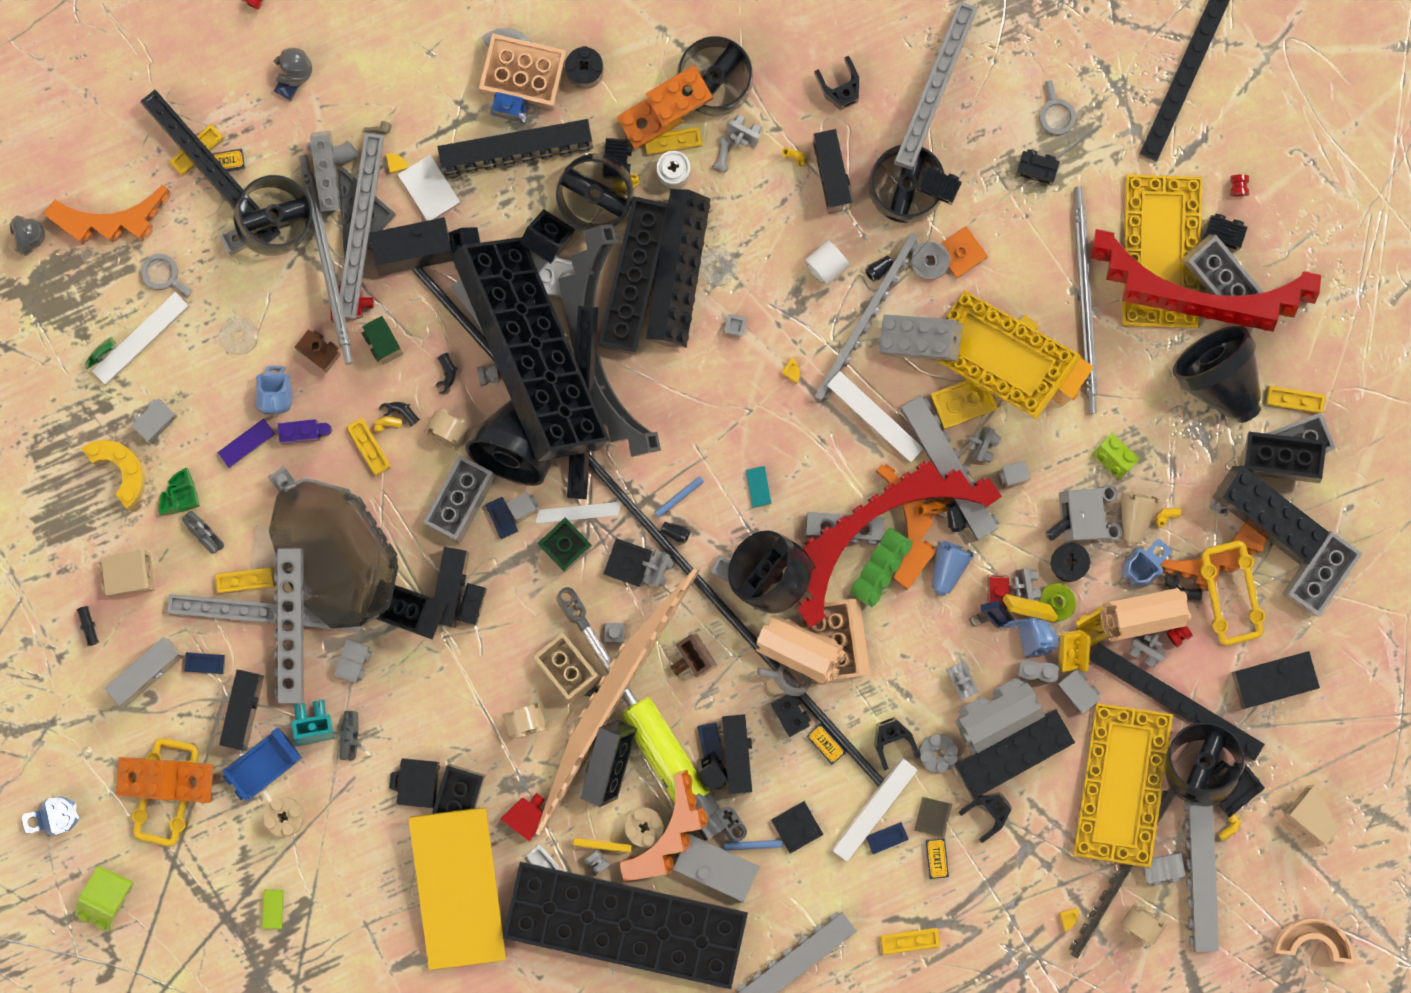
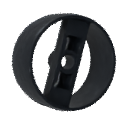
(724, 66)
(582, 184)
(903, 196)
(286, 213)
(760, 563)
(1216, 739)

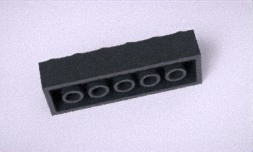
(1270, 514)
(1014, 754)

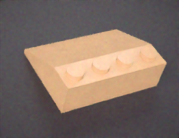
(523, 70)
(845, 626)

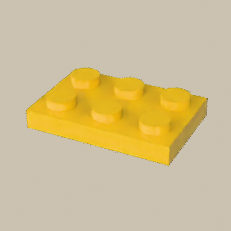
(962, 403)

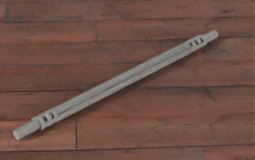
(326, 261)
(1085, 297)

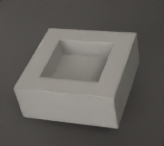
(735, 325)
(721, 568)
(614, 632)

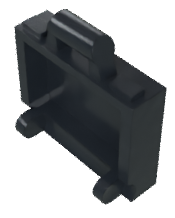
(416, 782)
(1247, 790)

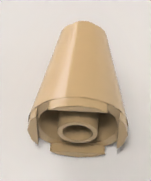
(1136, 515)

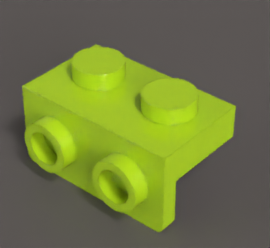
(1115, 456)

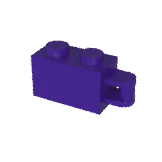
(302, 431)

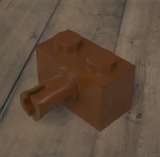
(317, 350)
(694, 656)

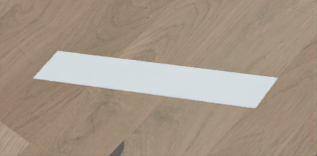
(578, 512)

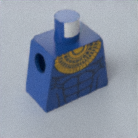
(509, 107)

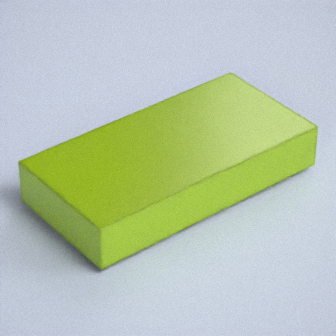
(273, 909)

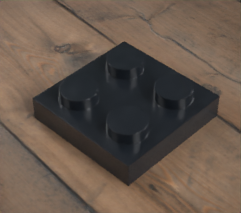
(626, 562)
(797, 827)

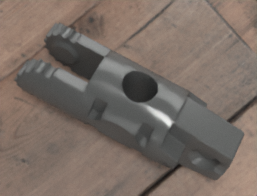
(202, 532)
(349, 736)

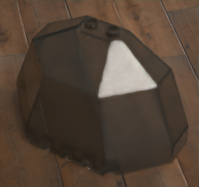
(345, 555)

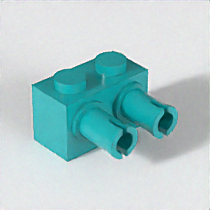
(314, 728)

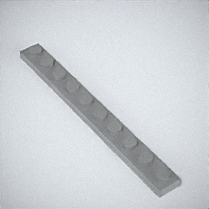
(936, 85)
(361, 224)
(871, 311)
(237, 610)

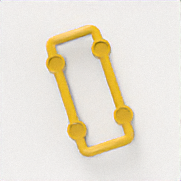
(1209, 571)
(141, 815)

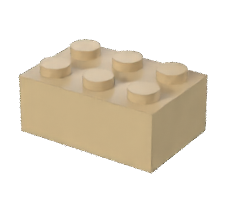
(567, 668)

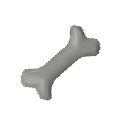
(721, 163)

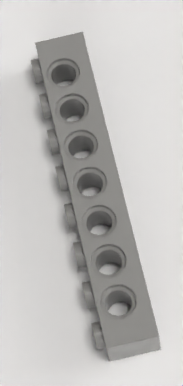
(296, 616)

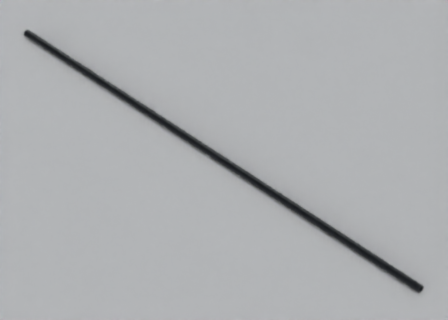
(667, 546)

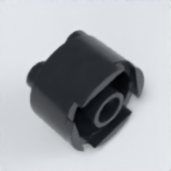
(583, 78)

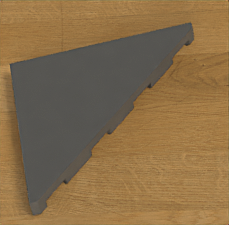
(381, 213)

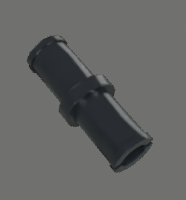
(87, 625)

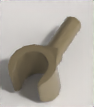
(384, 128)
(976, 620)

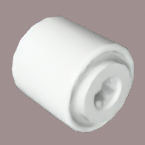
(672, 179)
(826, 263)

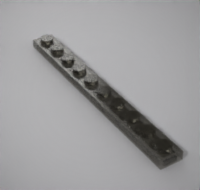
(1108, 895)

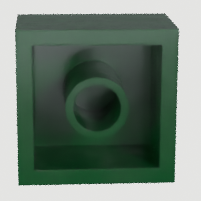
(382, 339)
(564, 544)

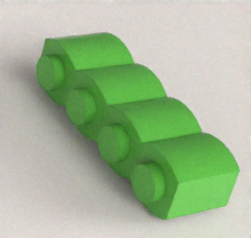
(882, 565)

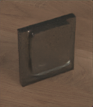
(933, 817)

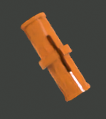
(932, 507)

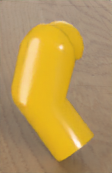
(795, 155)
(620, 186)
(386, 421)
(1165, 514)
(1232, 829)

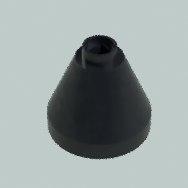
(1223, 372)
(505, 449)

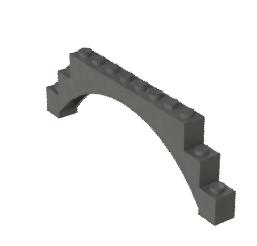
(581, 290)

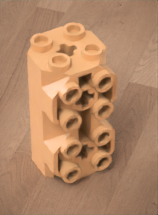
(1145, 614)
(800, 649)

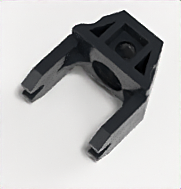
(836, 95)
(898, 732)
(989, 802)

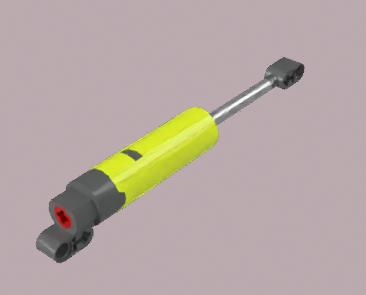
(655, 736)

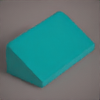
(758, 486)

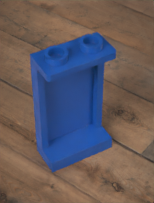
(262, 765)

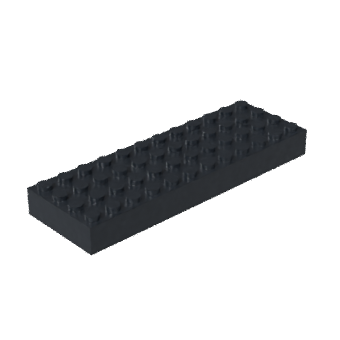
(530, 348)
(625, 925)

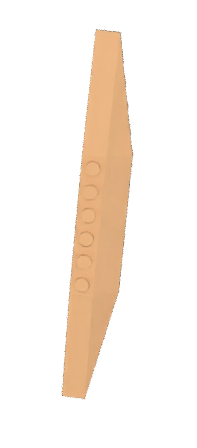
(611, 690)

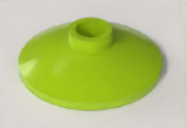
(1052, 594)

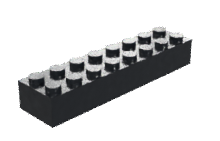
(515, 147)
(678, 268)
(634, 276)

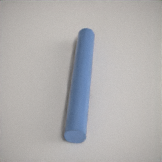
(679, 496)
(752, 845)

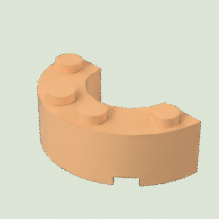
(1310, 928)

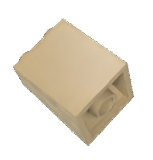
(127, 573)
(1313, 816)

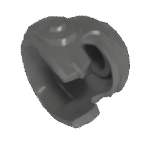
(296, 65)
(28, 234)

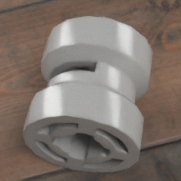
(486, 375)
(593, 859)

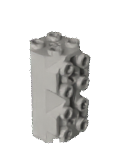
(990, 721)

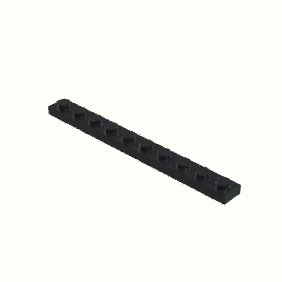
(1183, 79)
(202, 158)
(585, 359)
(1169, 696)

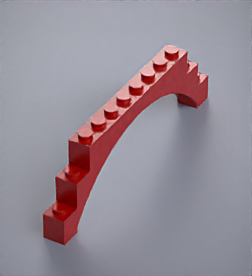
(1150, 290)
(920, 485)

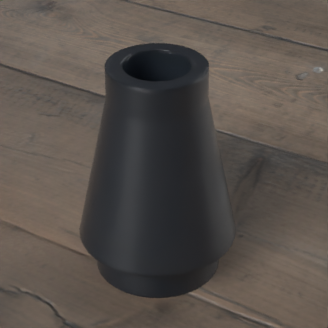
(878, 268)
(955, 518)
(677, 532)

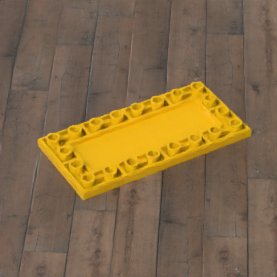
(1159, 231)
(1008, 356)
(1123, 785)
(457, 888)

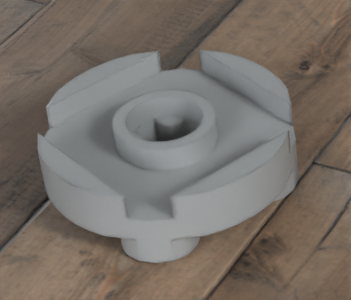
(920, 260)
(928, 756)

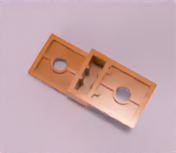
(665, 107)
(164, 779)

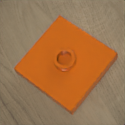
(964, 252)

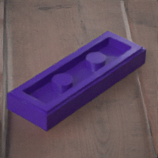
(246, 443)

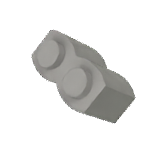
(352, 661)
(1032, 670)
(1165, 868)

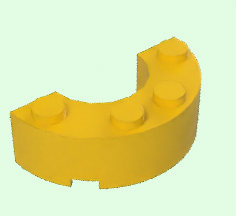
(130, 465)

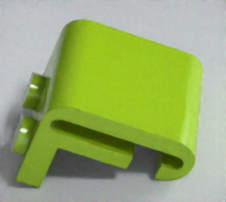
(102, 898)

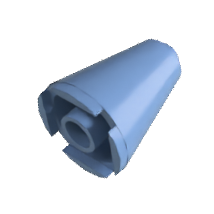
(949, 566)

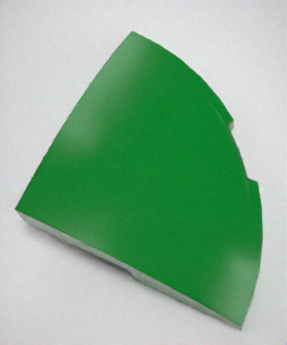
(102, 349)
(179, 495)

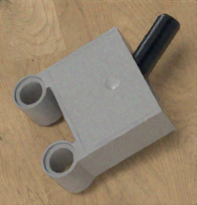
(1084, 516)

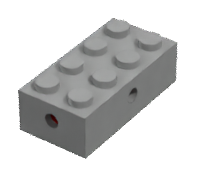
(920, 337)

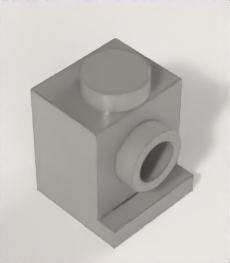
(231, 246)

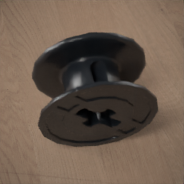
(1061, 555)

